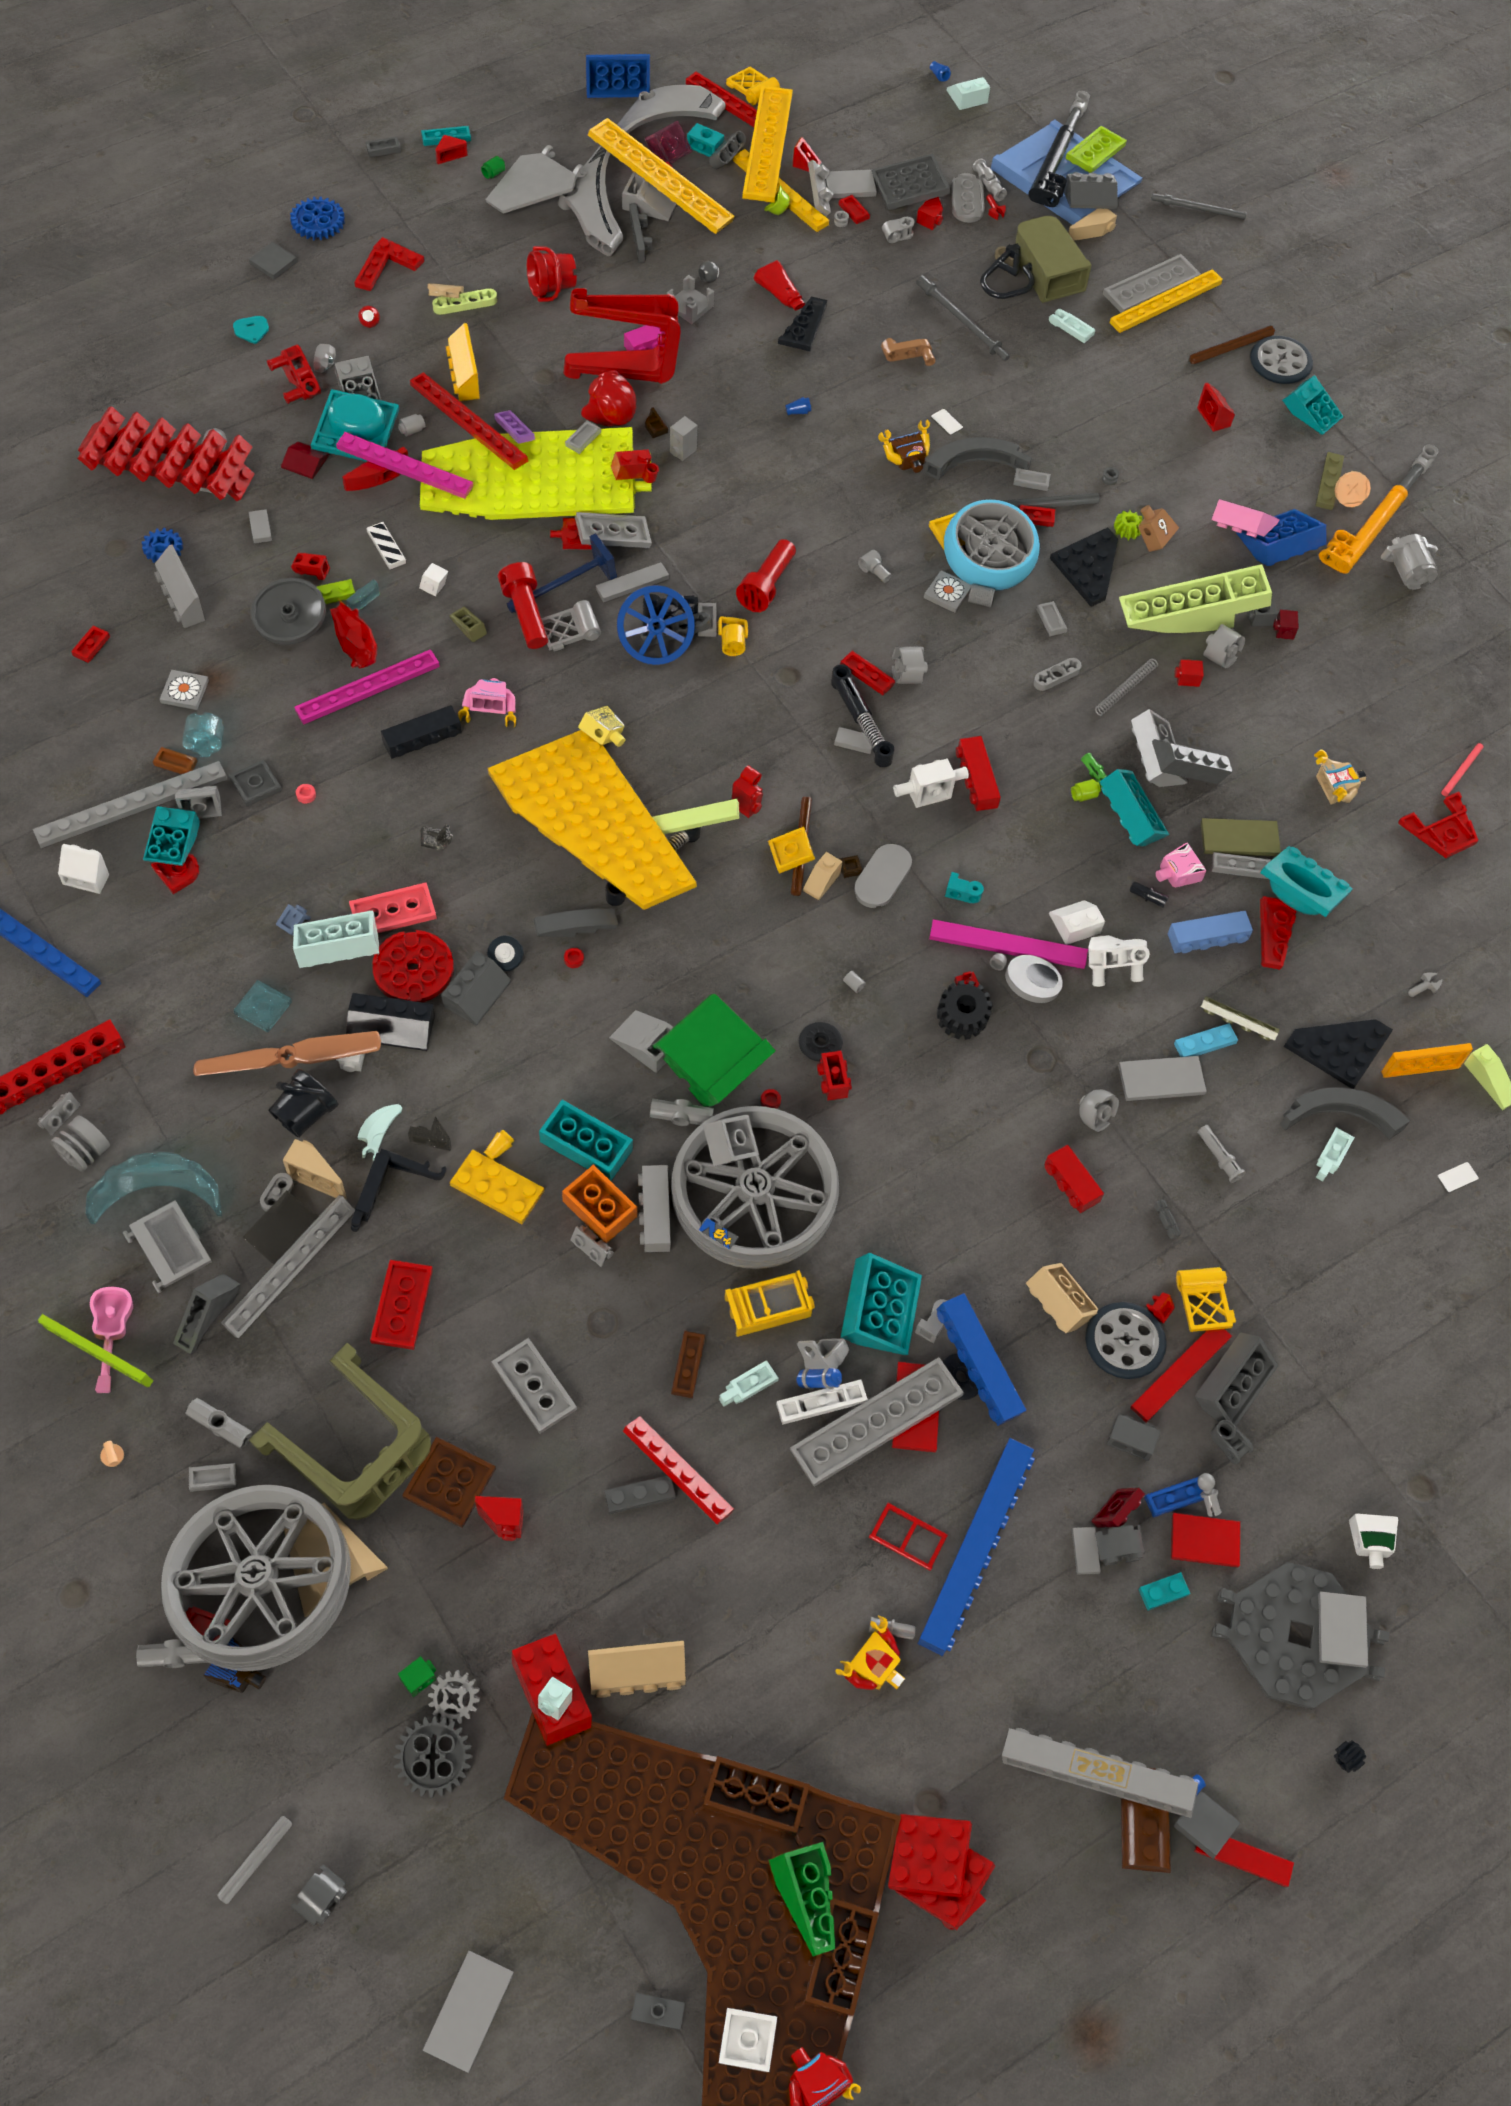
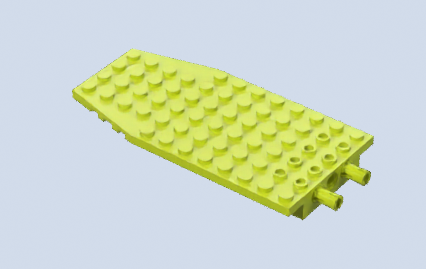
(548, 485)

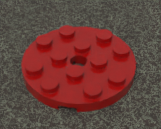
(418, 948)

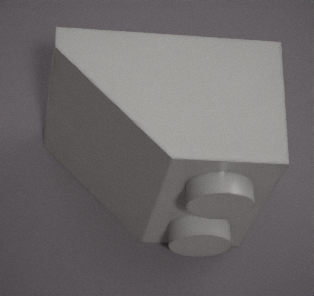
(203, 801)
(730, 1140)

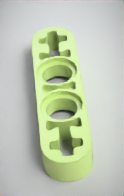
(441, 306)

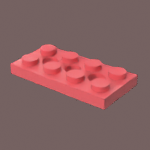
(400, 899)

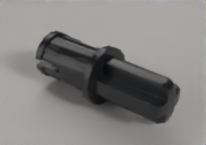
(1148, 894)

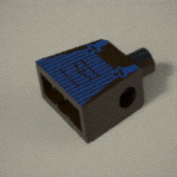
(234, 1679)

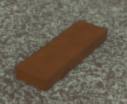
(688, 1364)

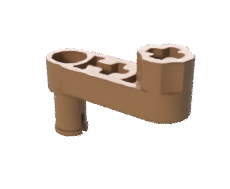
(909, 349)

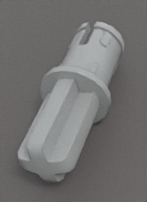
(897, 1629)

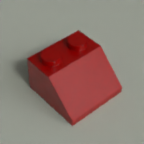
(1215, 408)
(502, 1515)

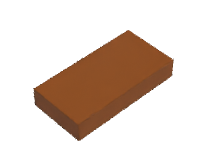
(174, 761)

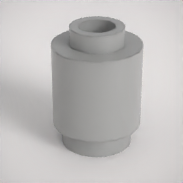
(411, 424)

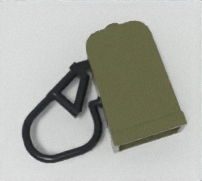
(1047, 259)

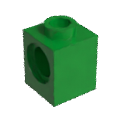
(418, 1676)

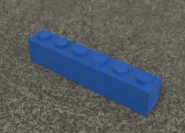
(980, 1359)

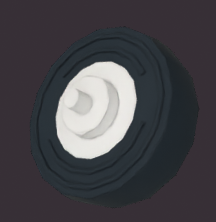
(506, 952)

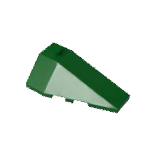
(804, 1886)

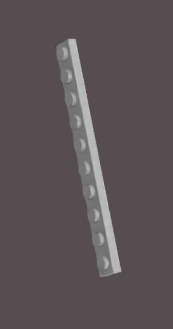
(127, 805)

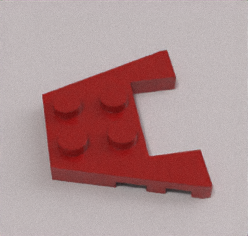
(1448, 834)

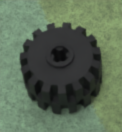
(964, 999)

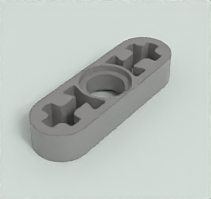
(1061, 667)

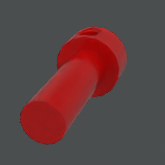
(518, 583)
(758, 587)

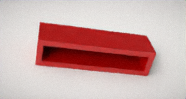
(981, 780)

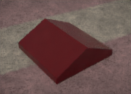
(303, 460)

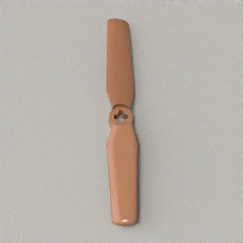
(306, 1051)

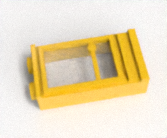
(769, 1303)

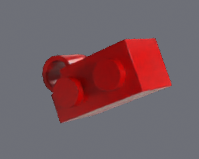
(634, 465)
(748, 792)

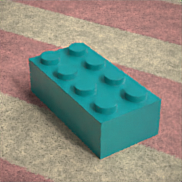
(585, 1139)

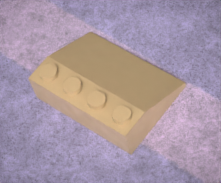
(637, 1668)

